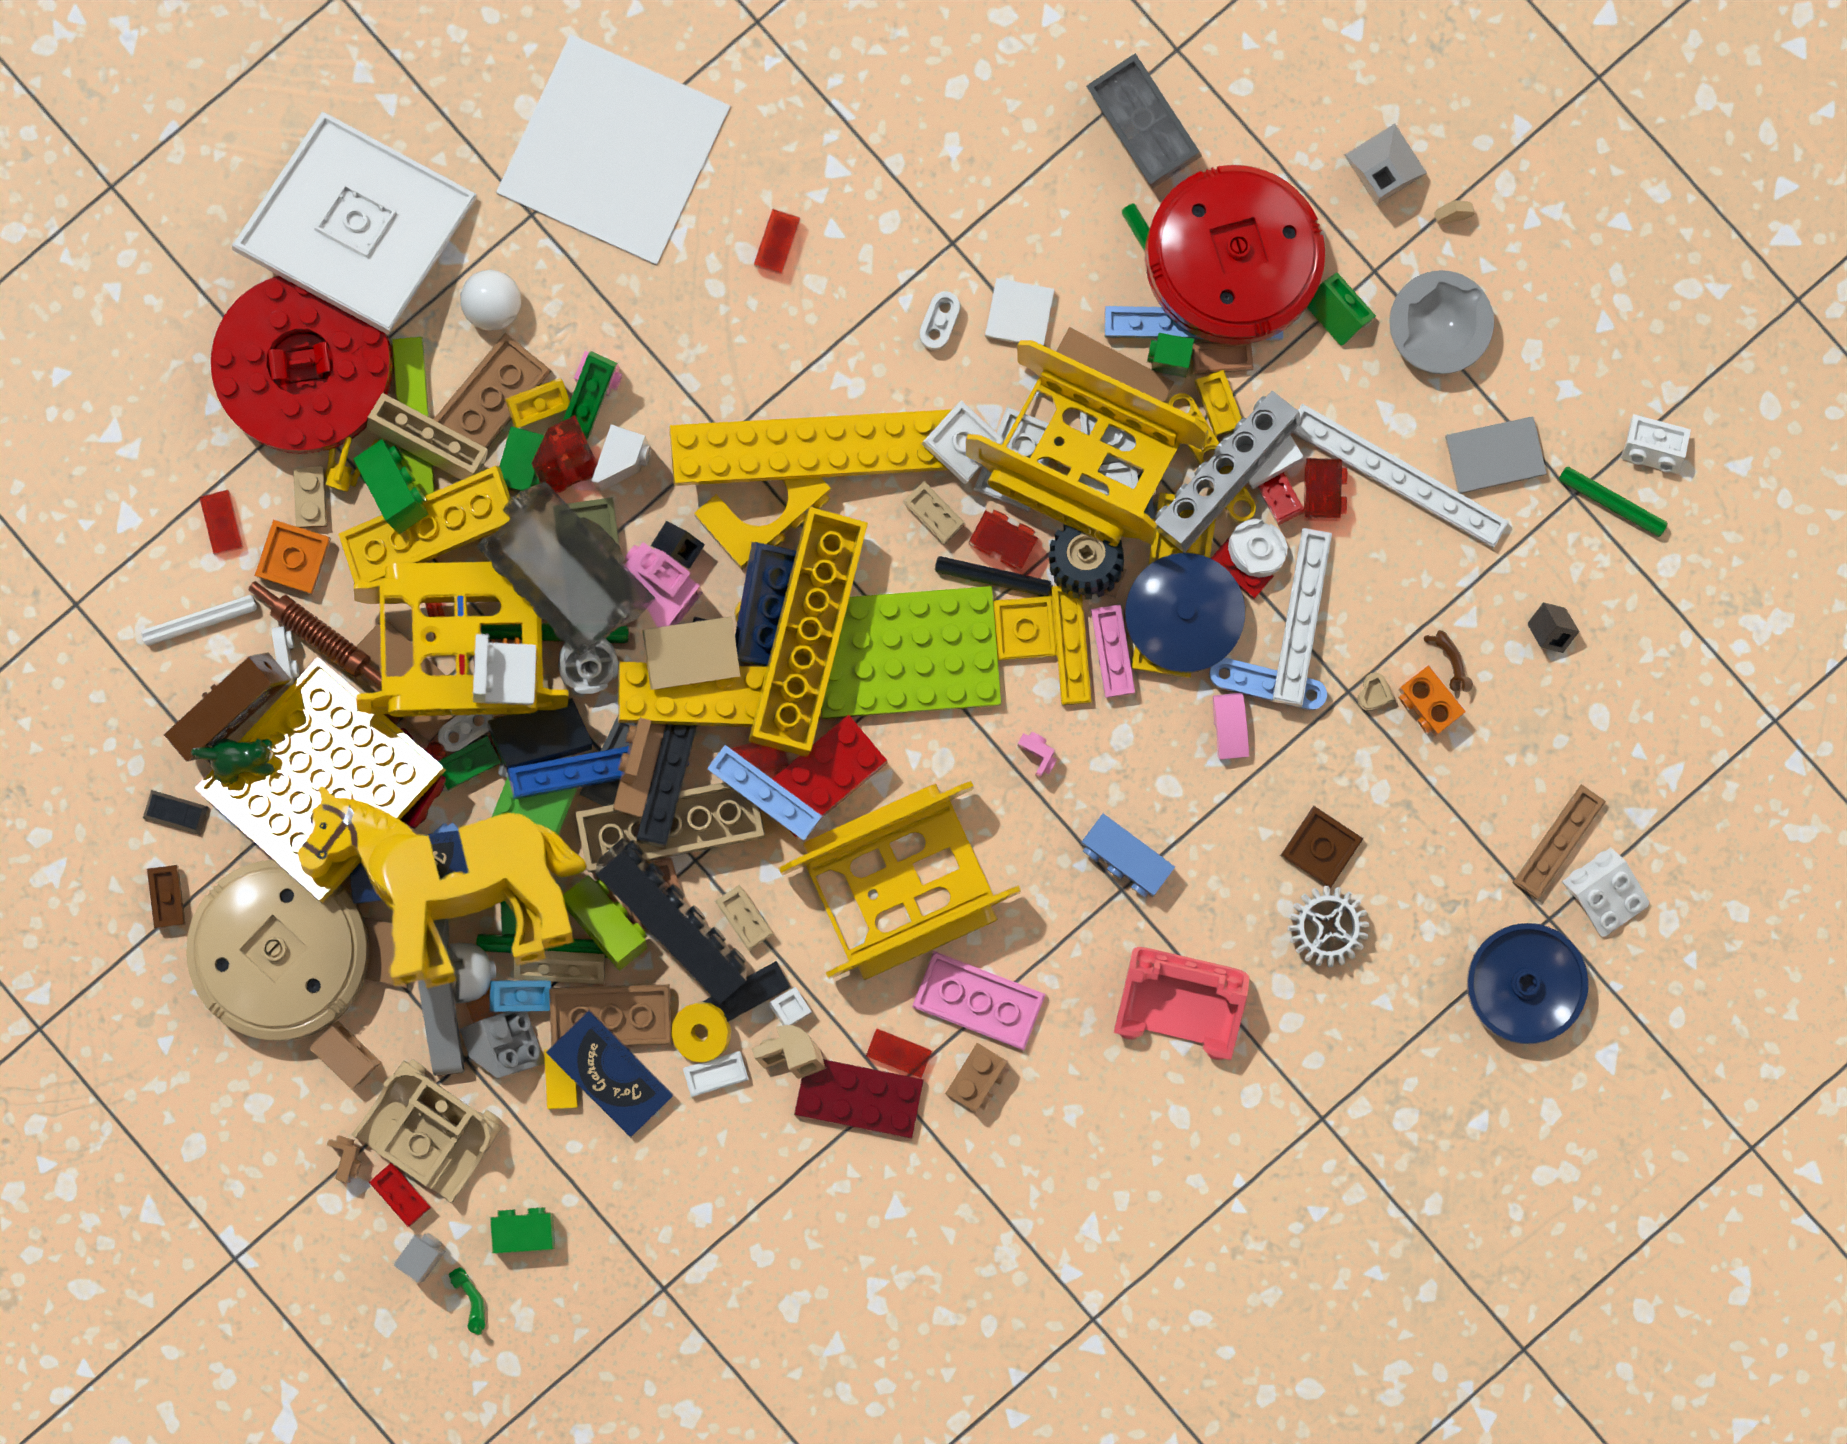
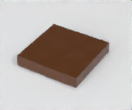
(1321, 846)

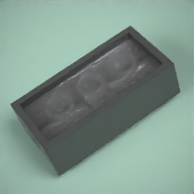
(1144, 120)

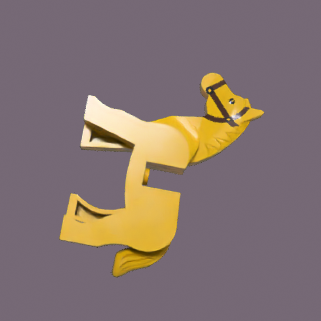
(504, 859)

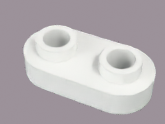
(939, 321)
(283, 642)
(465, 728)

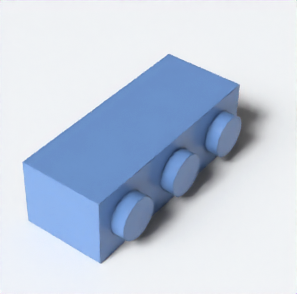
(1126, 856)

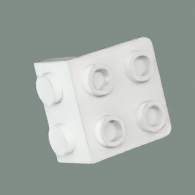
(1607, 891)

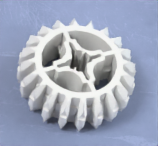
(1342, 904)

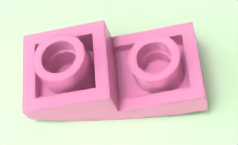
(1230, 726)

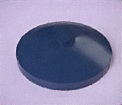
(1185, 612)
(1527, 983)

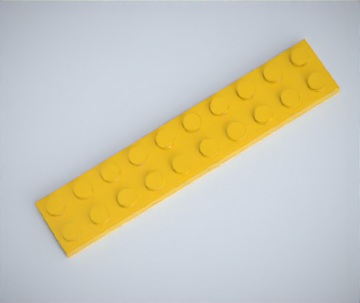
(803, 447)

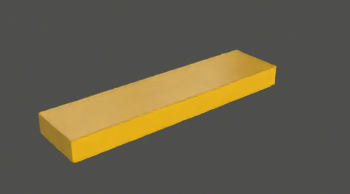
(1071, 647)

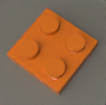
(292, 557)

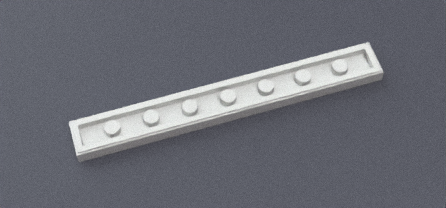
(1400, 476)

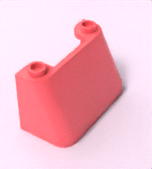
(1183, 1000)

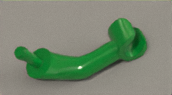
(476, 1319)

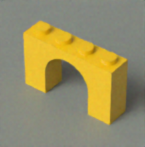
(738, 536)

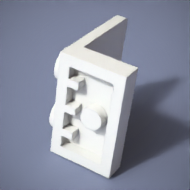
(504, 672)

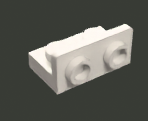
(1656, 444)

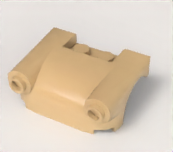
(427, 1130)

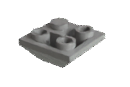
(1385, 164)
(503, 1043)

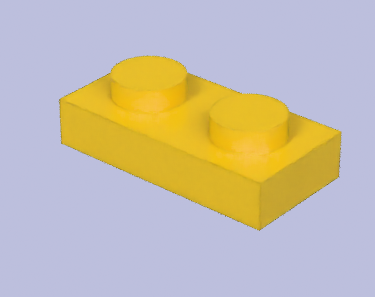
(1218, 402)
(538, 403)

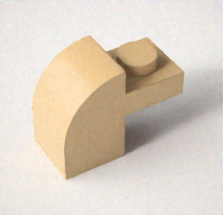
(794, 1047)

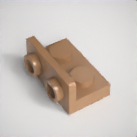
(977, 1077)

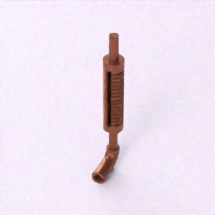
(320, 636)

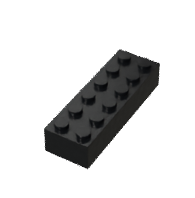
(672, 919)

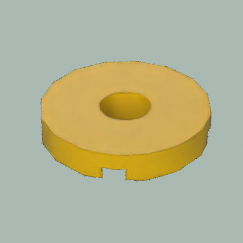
(685, 1037)

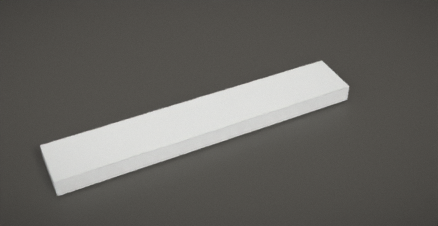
(1302, 617)

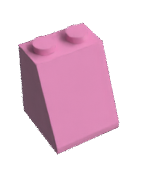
(665, 608)

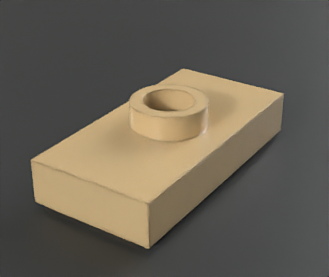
(934, 512)
(744, 917)

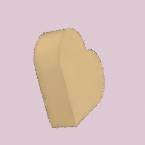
(1454, 211)
(1375, 692)

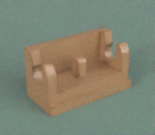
(345, 1054)

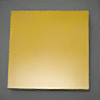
(1025, 628)

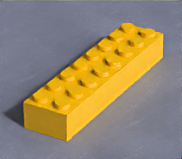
(808, 632)

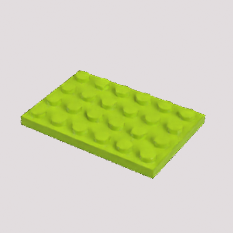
(915, 654)

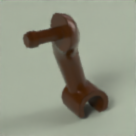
(1446, 644)

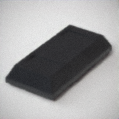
(175, 812)

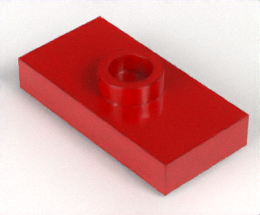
(1281, 499)
(400, 1194)

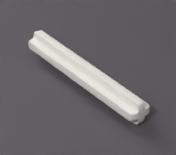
(198, 620)

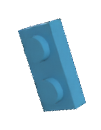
(519, 995)

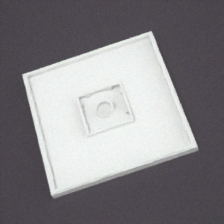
(354, 222)

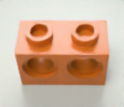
(1437, 696)

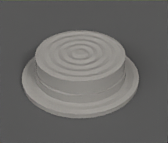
(1441, 322)

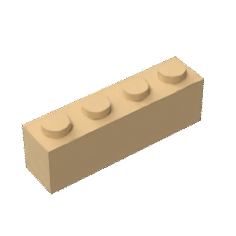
(426, 438)

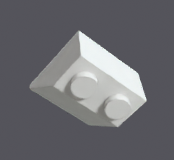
(620, 457)

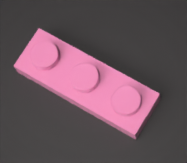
(1112, 651)

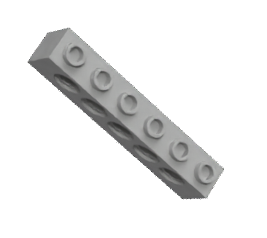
(1185, 531)

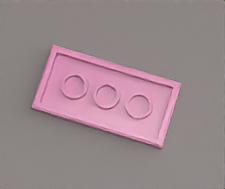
(978, 1000)

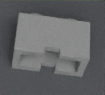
(420, 1257)

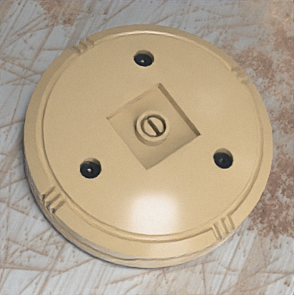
(276, 955)

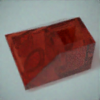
(564, 456)

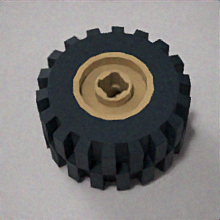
(1084, 563)

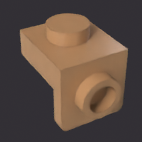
(349, 1165)

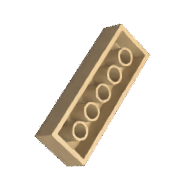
(702, 821)

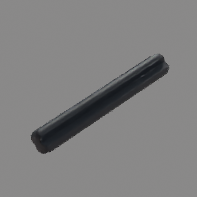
(993, 576)

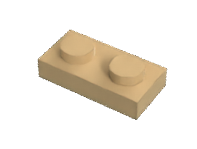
(310, 497)

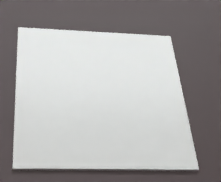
(613, 149)

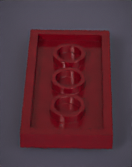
(861, 1098)

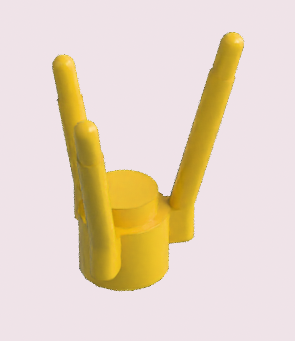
(339, 475)

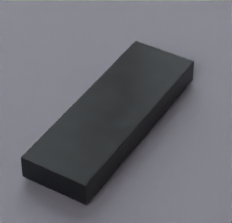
(753, 992)

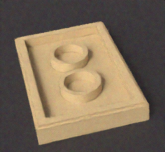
(691, 653)

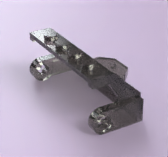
(565, 568)

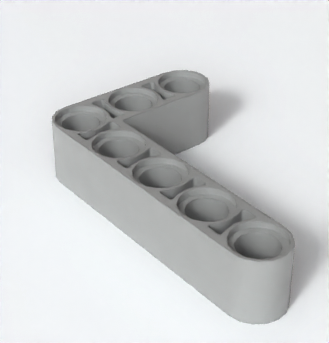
(441, 1020)

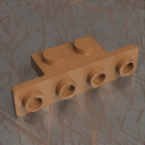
(638, 767)

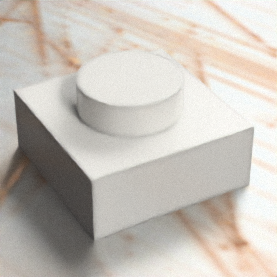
(790, 1007)

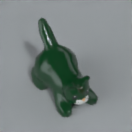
(232, 758)

